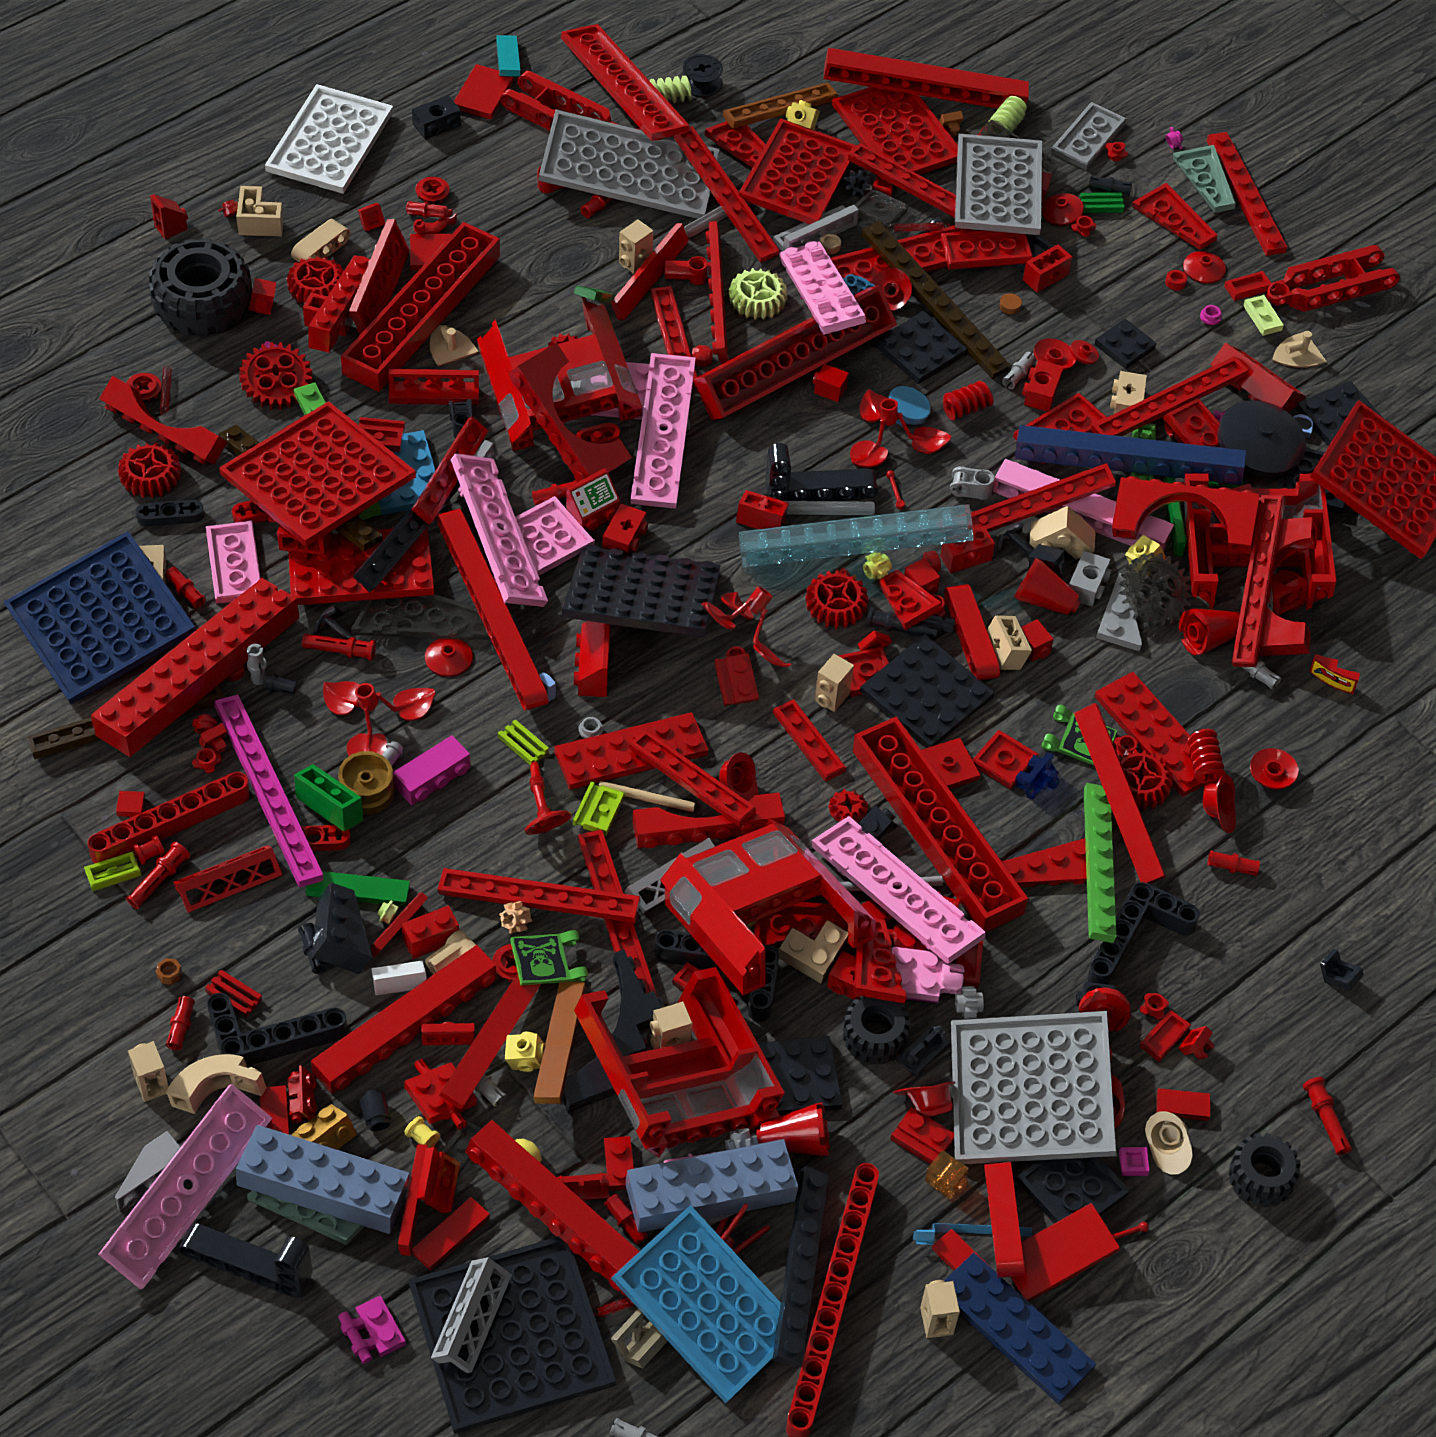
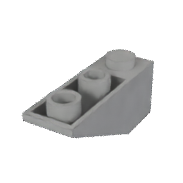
(146, 1169)

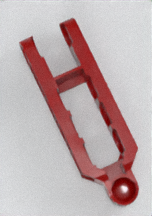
(546, 96)
(1350, 264)

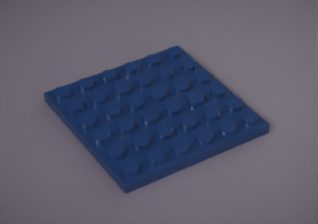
(99, 617)

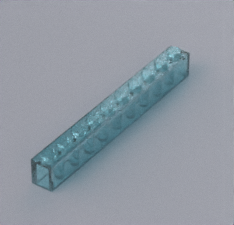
(856, 536)

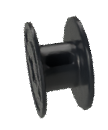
(709, 79)

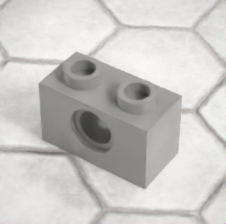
(1089, 577)

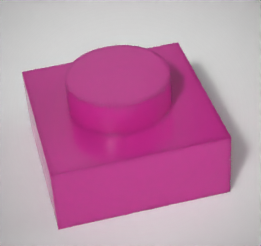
(1134, 1161)

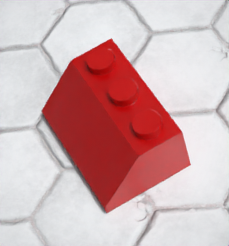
(592, 659)

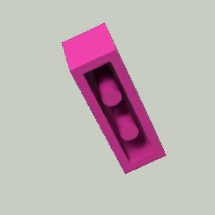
(431, 770)

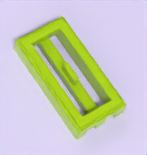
(524, 742)
(113, 874)

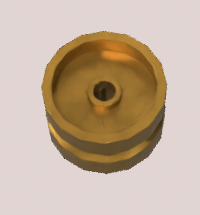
(370, 778)

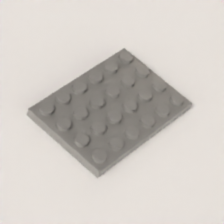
(998, 184)

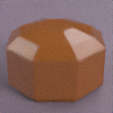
(169, 971)

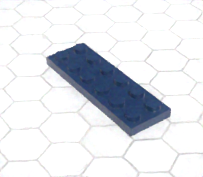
(1019, 1329)

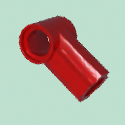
(693, 270)

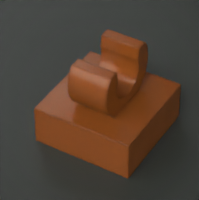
(952, 122)

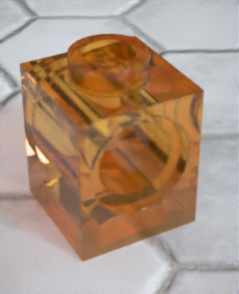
(947, 1175)

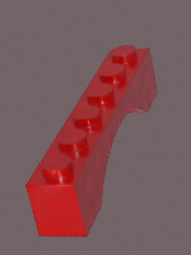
(327, 323)
(198, 440)
(659, 827)

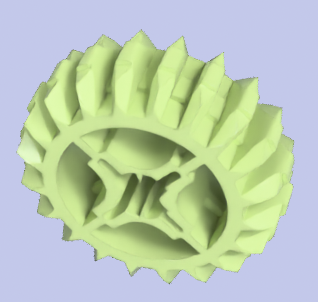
(758, 294)

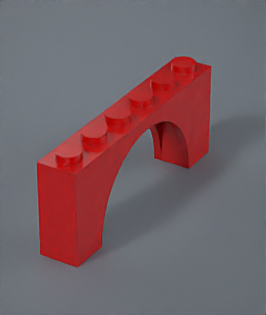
(535, 383)
(1142, 497)
(1279, 634)

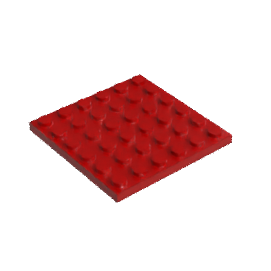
(317, 473)
(1382, 478)

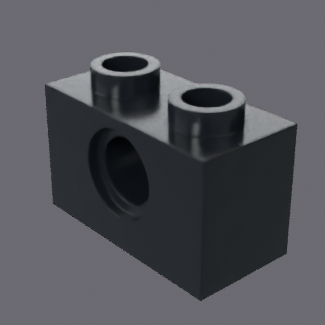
(436, 117)

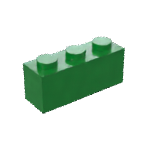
(328, 797)

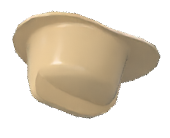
(1169, 1142)

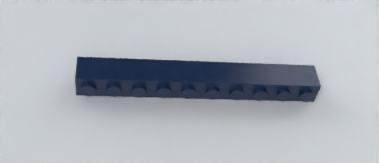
(1129, 454)

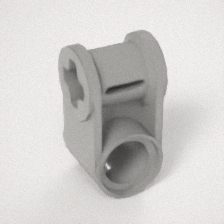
(974, 483)

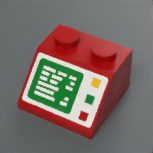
(593, 500)

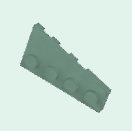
(1207, 176)
(326, 1224)

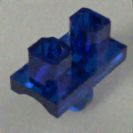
(1042, 776)

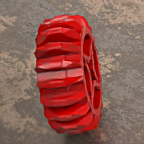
(312, 276)
(149, 470)
(838, 606)
(1154, 778)

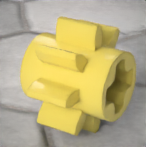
(877, 566)

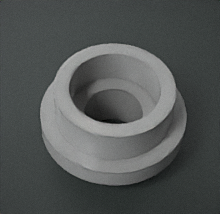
(590, 723)

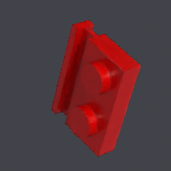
(387, 432)
(736, 679)
(922, 1136)
(438, 1180)

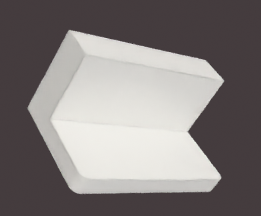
(398, 977)

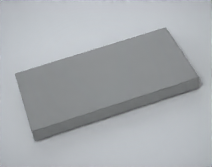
(1088, 136)

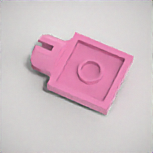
(926, 974)

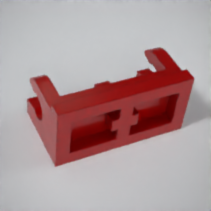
(761, 511)

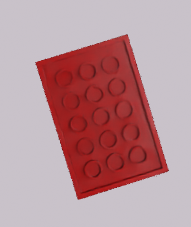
(898, 128)
(797, 172)
(331, 579)

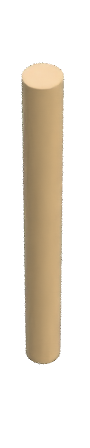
(652, 797)

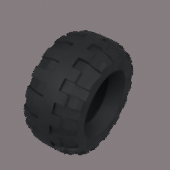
(206, 307)

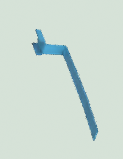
(926, 1237)

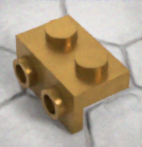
(328, 1128)

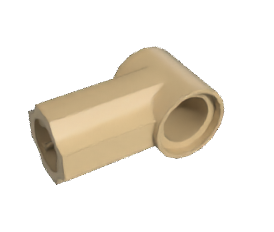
(455, 946)

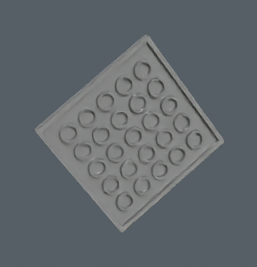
(1032, 1088)

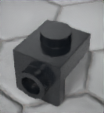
(878, 822)
(1339, 972)

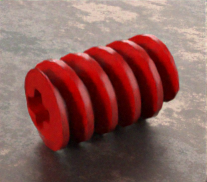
(967, 400)
(1206, 756)

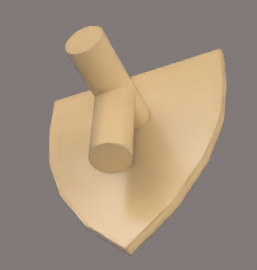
(450, 345)
(1298, 352)

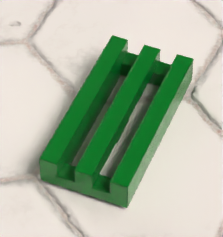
(1102, 202)

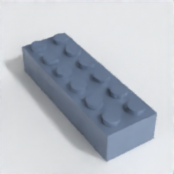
(322, 1179)
(711, 1184)

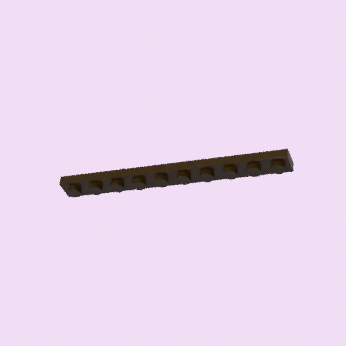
(936, 300)
(354, 530)

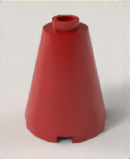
(1047, 590)
(1207, 629)
(802, 1131)

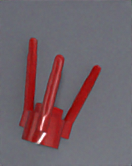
(728, 1240)

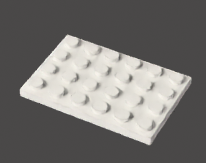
(329, 138)

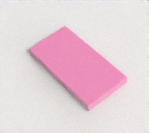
(232, 559)

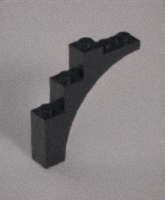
(635, 1014)

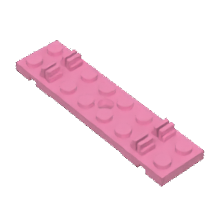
(822, 287)
(661, 451)
(498, 530)
(915, 905)
(168, 1207)

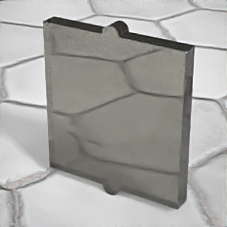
(555, 782)

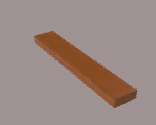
(778, 105)
(559, 1044)

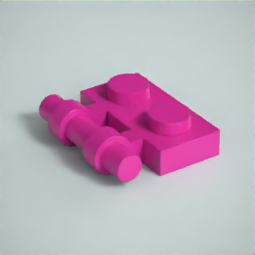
(378, 1324)

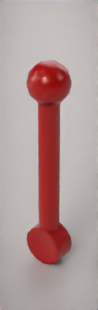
(900, 504)
(1143, 1227)

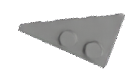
(1118, 624)

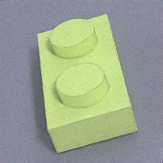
(1263, 315)

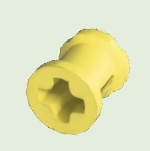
(421, 1132)

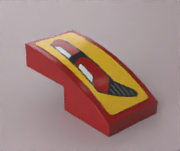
(1328, 672)

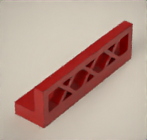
(433, 390)
(226, 868)

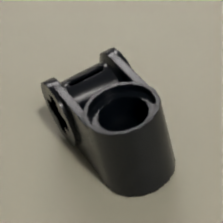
(459, 413)

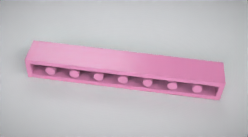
(1094, 509)

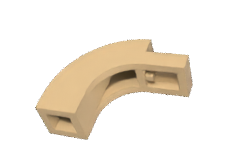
(209, 1075)

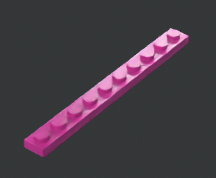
(269, 791)

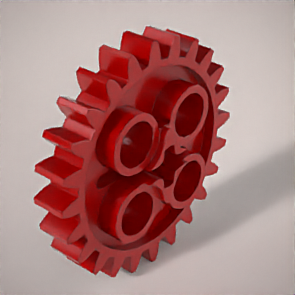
(274, 375)

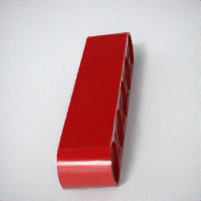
(972, 632)
(1004, 1220)

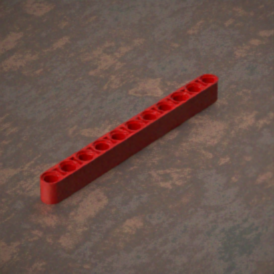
(492, 610)
(828, 1309)

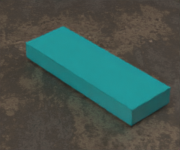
(508, 55)

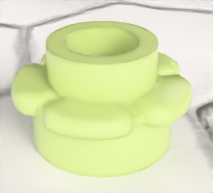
(387, 912)

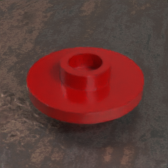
(1084, 352)

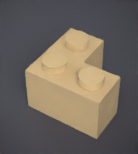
(257, 216)
(1065, 531)
(812, 956)

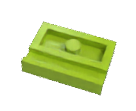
(598, 808)

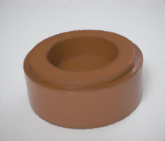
(1010, 304)

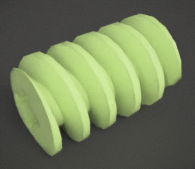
(673, 89)
(1010, 113)

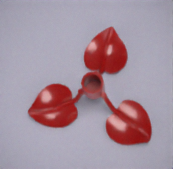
(876, 407)
(756, 603)
(344, 696)

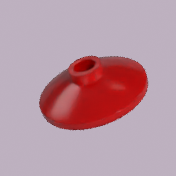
(1062, 209)
(1204, 267)
(896, 279)
(1054, 352)
(448, 663)
(1274, 761)

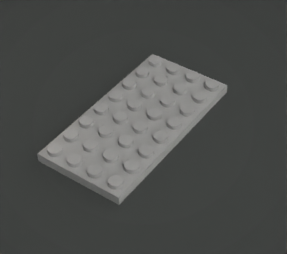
(622, 165)

